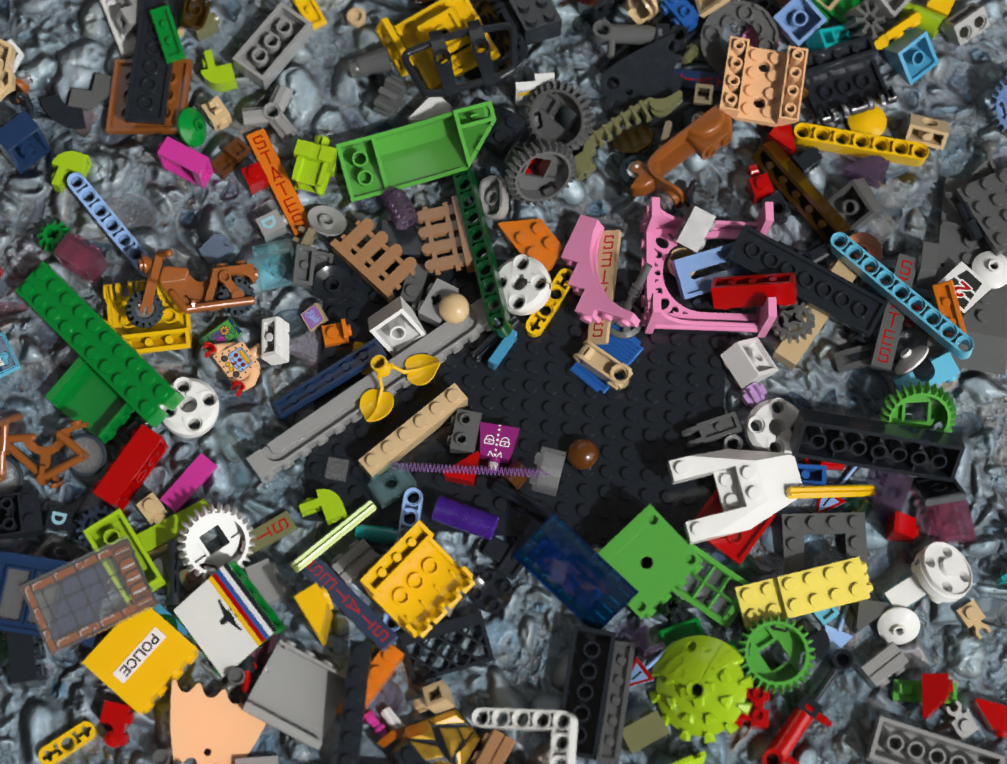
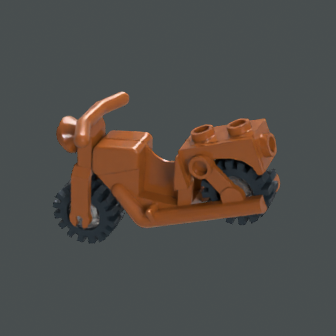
(188, 295)

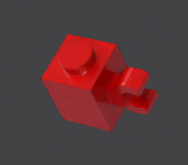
(758, 185)

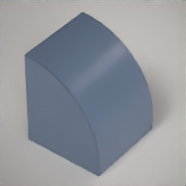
(216, 248)

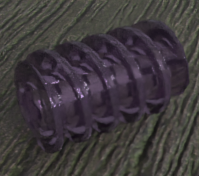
(399, 208)

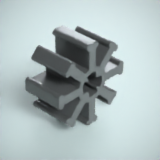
(863, 21)
(391, 96)

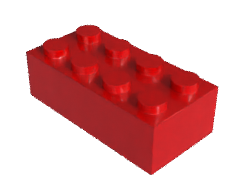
(131, 468)

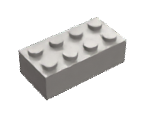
(273, 45)

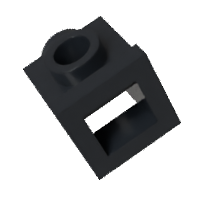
(807, 159)

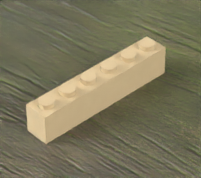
(792, 353)
(413, 431)

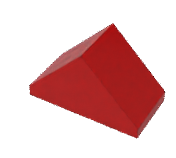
(784, 138)
(465, 479)

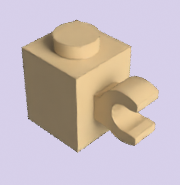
(216, 114)
(436, 698)

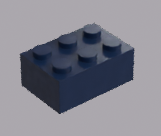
(22, 142)

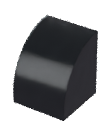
(821, 644)

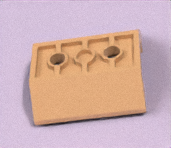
(778, 88)

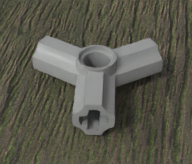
(277, 104)

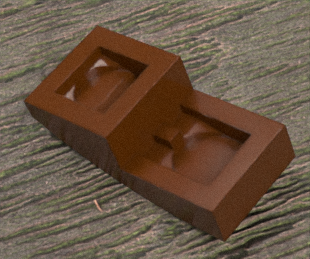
(231, 158)

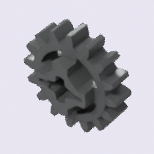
(793, 322)

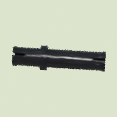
(173, 572)

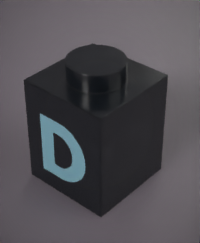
(62, 521)

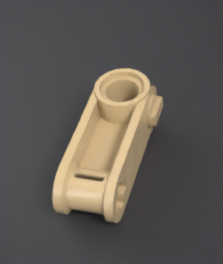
(603, 365)

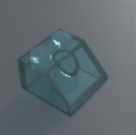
(274, 264)

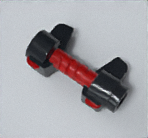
(248, 667)

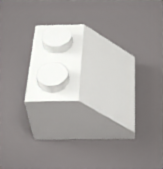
(396, 326)
(748, 362)

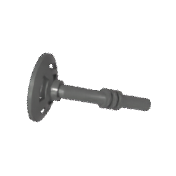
(633, 293)

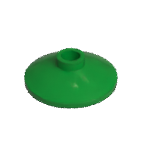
(191, 127)

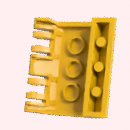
(169, 334)

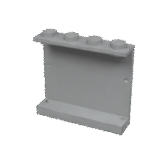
(297, 694)

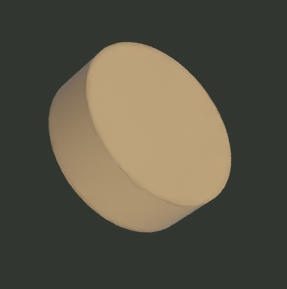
(356, 17)

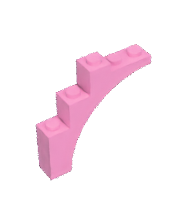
(581, 256)

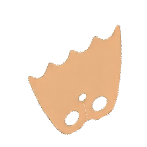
(212, 724)

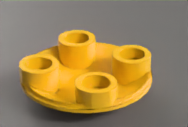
(869, 122)

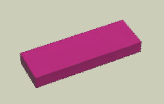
(188, 483)

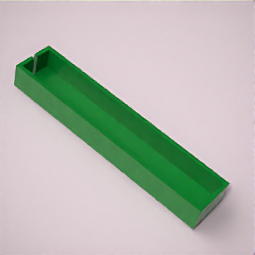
(99, 344)

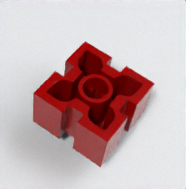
(757, 717)

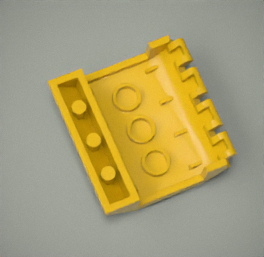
(417, 581)

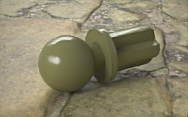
(691, 51)

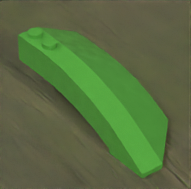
(414, 151)

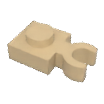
(971, 617)

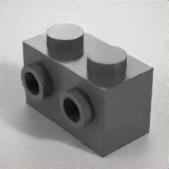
(465, 432)

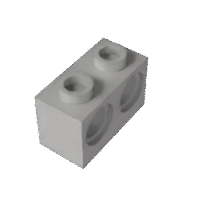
(966, 24)

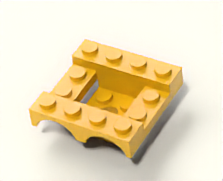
(448, 16)

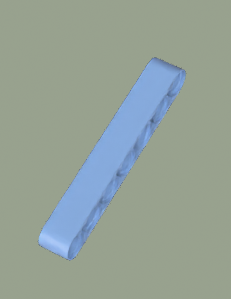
(107, 220)
(407, 508)

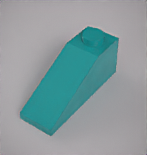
(828, 37)

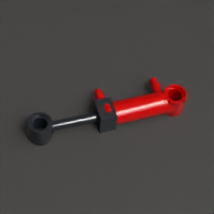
(804, 713)

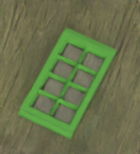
(710, 582)

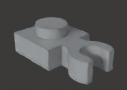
(961, 722)

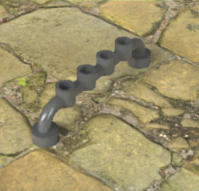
(236, 677)

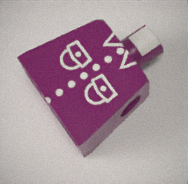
(497, 444)

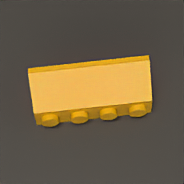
(316, 608)

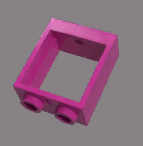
(185, 162)

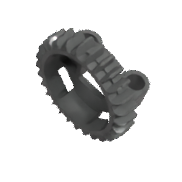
(548, 101)
(552, 168)

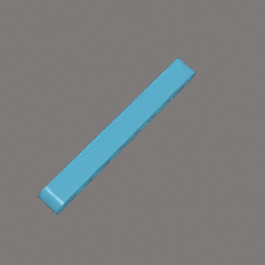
(903, 304)

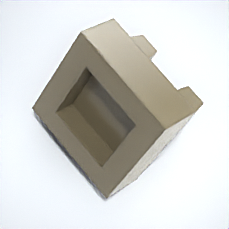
(308, 236)

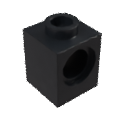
(779, 203)

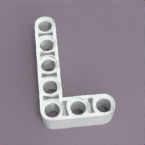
(534, 723)

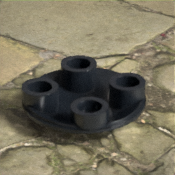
(491, 591)

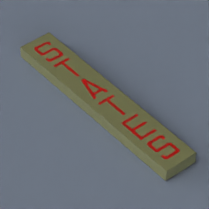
(264, 536)

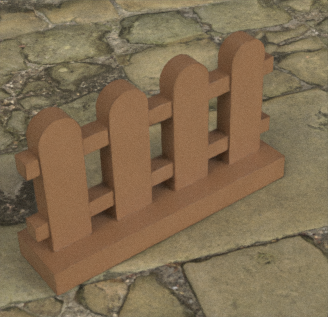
(452, 244)
(377, 268)

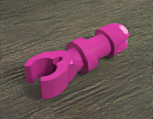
(373, 720)

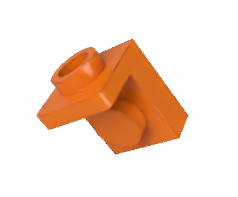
(336, 333)

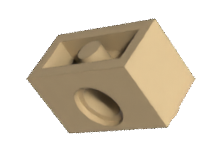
(927, 131)

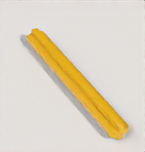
(830, 491)

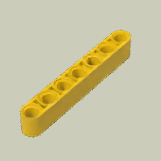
(869, 142)

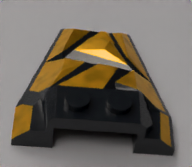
(433, 740)

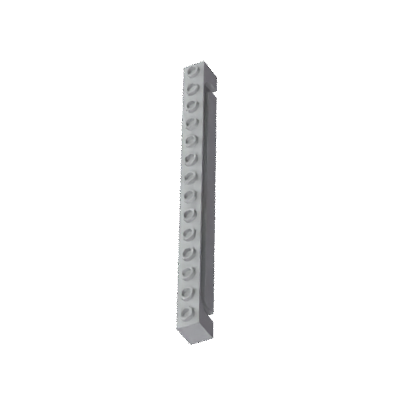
(345, 407)

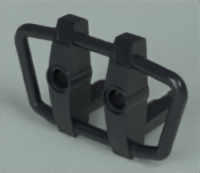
(483, 60)

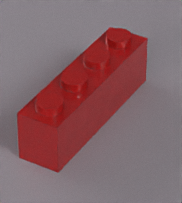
(753, 290)

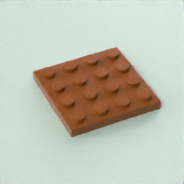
(118, 97)

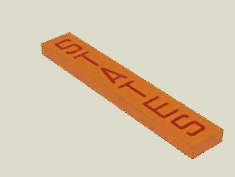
(278, 180)

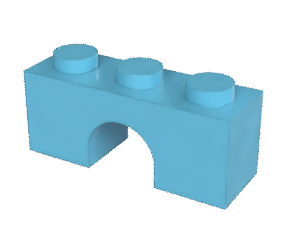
(943, 370)

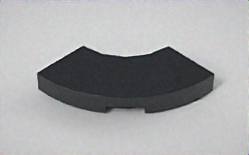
(63, 114)

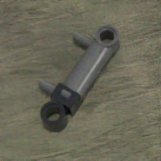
(636, 35)

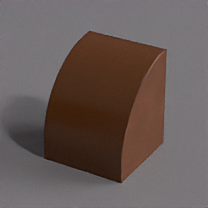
(515, 481)

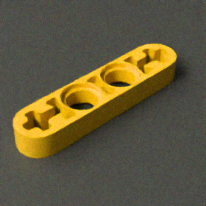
(552, 303)

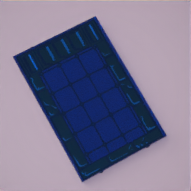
(575, 573)

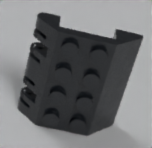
(495, 12)
(845, 80)

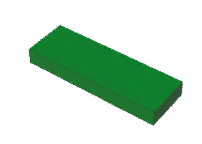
(167, 34)

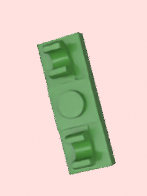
(912, 691)

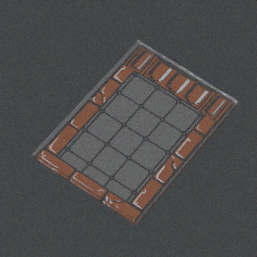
(88, 595)

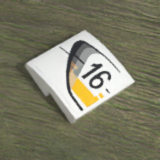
(524, 90)

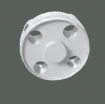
(524, 283)
(193, 409)
(773, 427)
(942, 572)

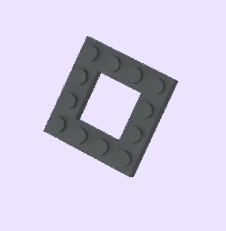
(797, 525)

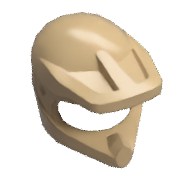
(641, 10)

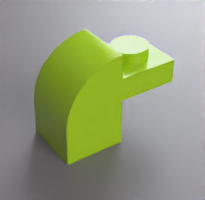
(220, 77)
(66, 164)
(326, 501)

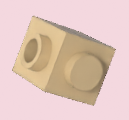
(152, 509)

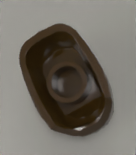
(193, 14)

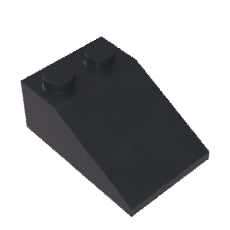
(505, 130)

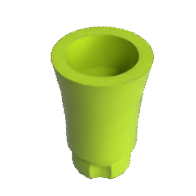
(930, 20)

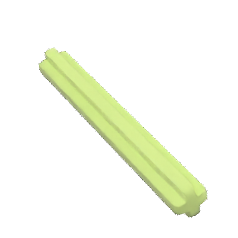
(333, 536)

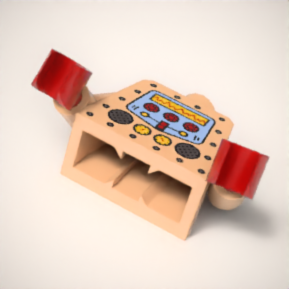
(236, 363)

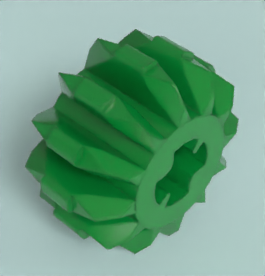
(48, 232)

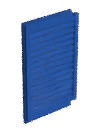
(621, 349)

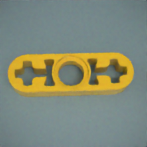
(69, 734)

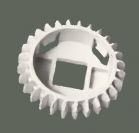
(232, 527)

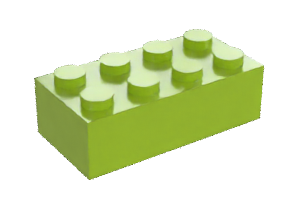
(115, 527)

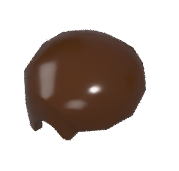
(582, 454)

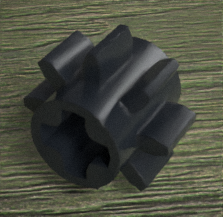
(676, 610)

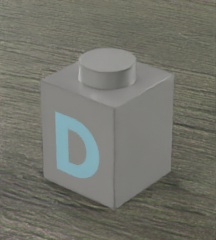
(271, 225)

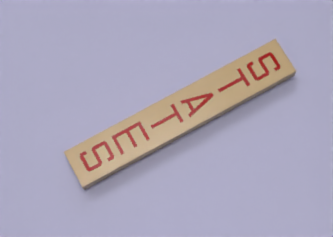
(607, 268)

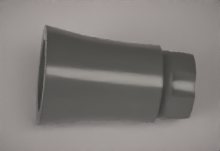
(370, 63)

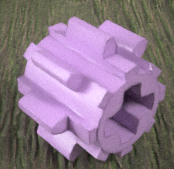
(754, 394)

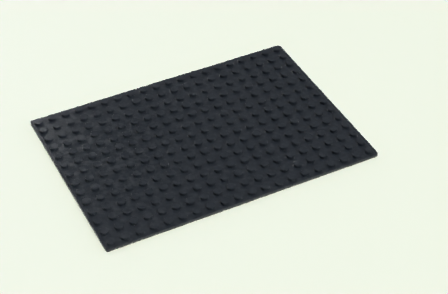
(636, 428)

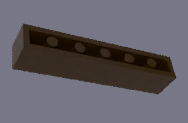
(799, 191)

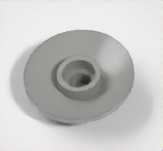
(326, 220)

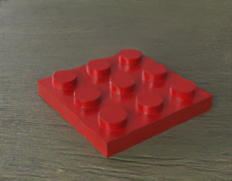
(736, 545)

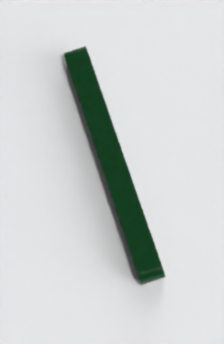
(478, 248)

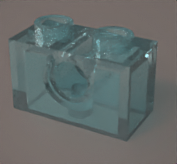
(385, 495)

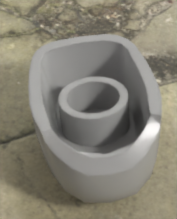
(494, 197)

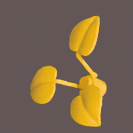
(378, 404)

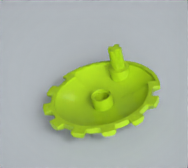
(724, 687)

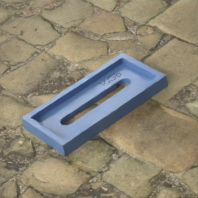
(684, 266)

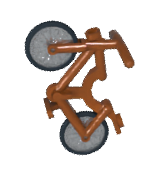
(83, 455)

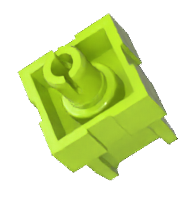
(314, 165)

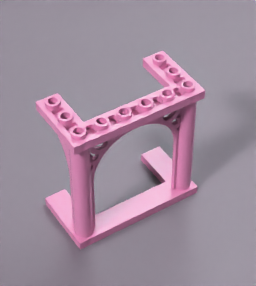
(660, 224)

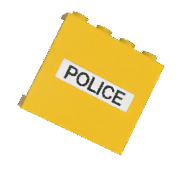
(141, 659)

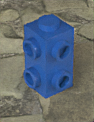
(680, 13)

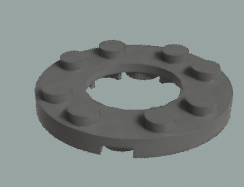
(730, 12)

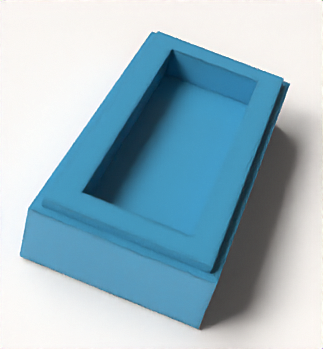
(502, 350)

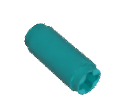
(375, 533)

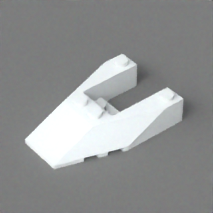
(748, 487)

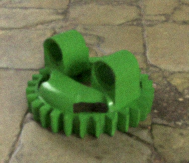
(938, 407)
(793, 644)

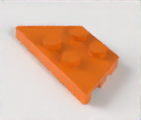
(533, 240)

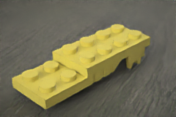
(804, 591)

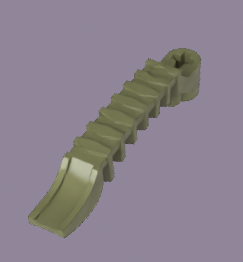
(658, 108)

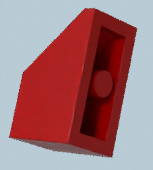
(901, 528)
(935, 692)
(992, 716)

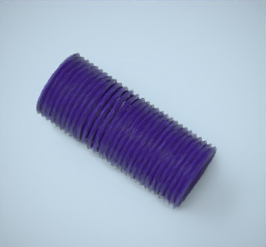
(472, 519)

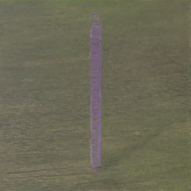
(470, 469)

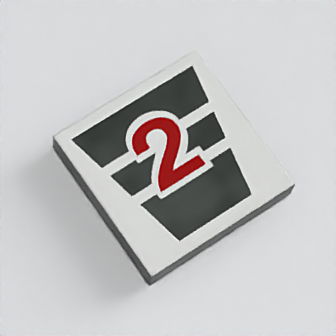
(968, 286)

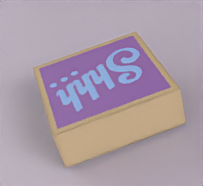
(314, 317)

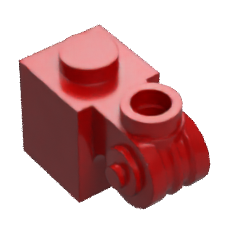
(119, 717)

